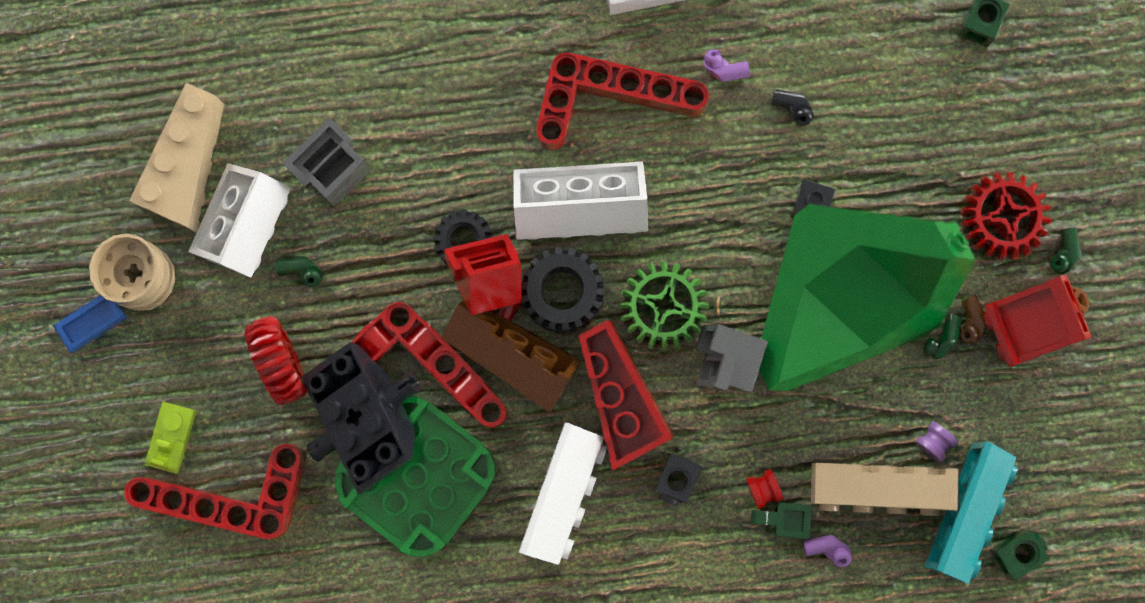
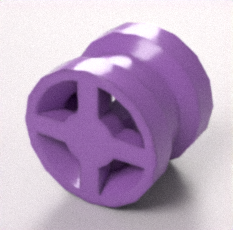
(936, 442)

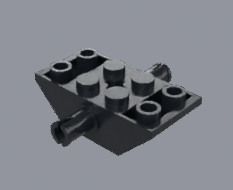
(361, 415)

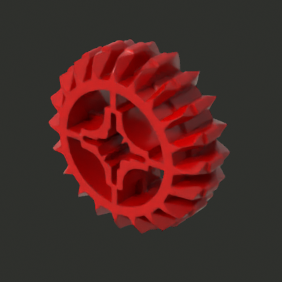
(1006, 228)
(275, 360)

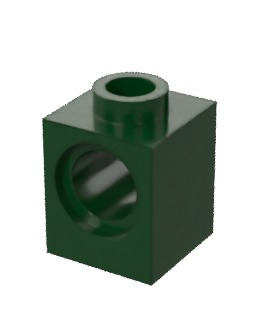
(979, 31)
(1005, 554)

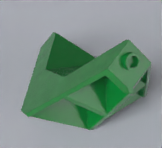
(857, 290)

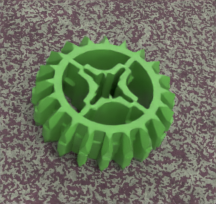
(649, 302)

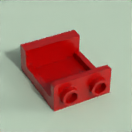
(1036, 321)

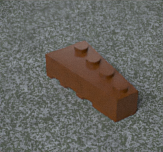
(512, 354)

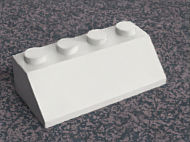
(580, 200)
(562, 494)

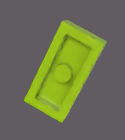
(170, 437)

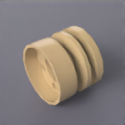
(121, 259)

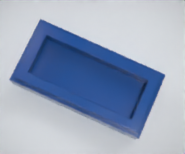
(89, 323)

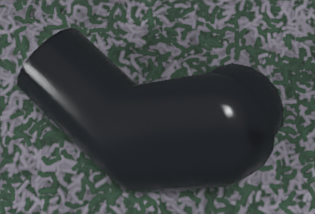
(796, 104)

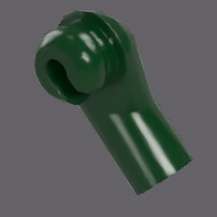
(1069, 253)
(302, 267)
(947, 340)

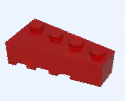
(624, 402)

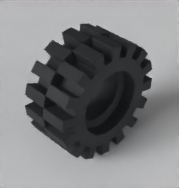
(456, 221)

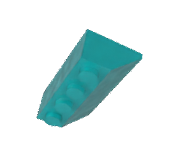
(978, 501)

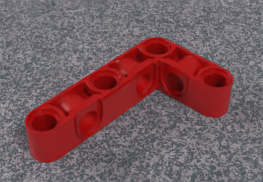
(428, 349)

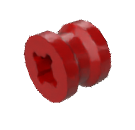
(764, 489)

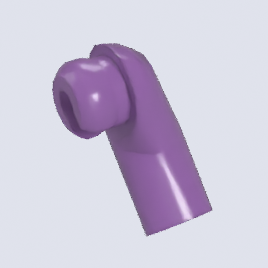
(722, 69)
(829, 546)

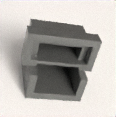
(328, 162)
(729, 359)

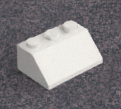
(240, 219)

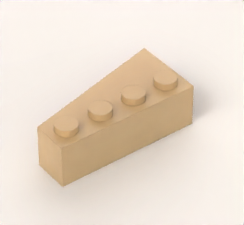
(181, 160)
(884, 487)

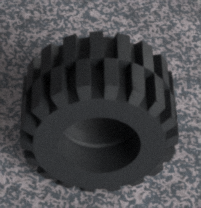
(558, 262)

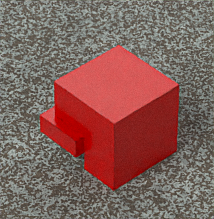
(486, 273)

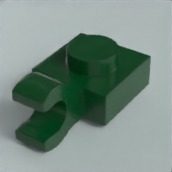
(789, 519)

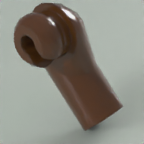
(975, 323)

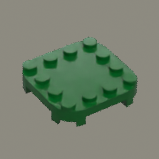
(432, 493)

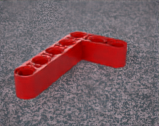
(610, 89)
(223, 505)

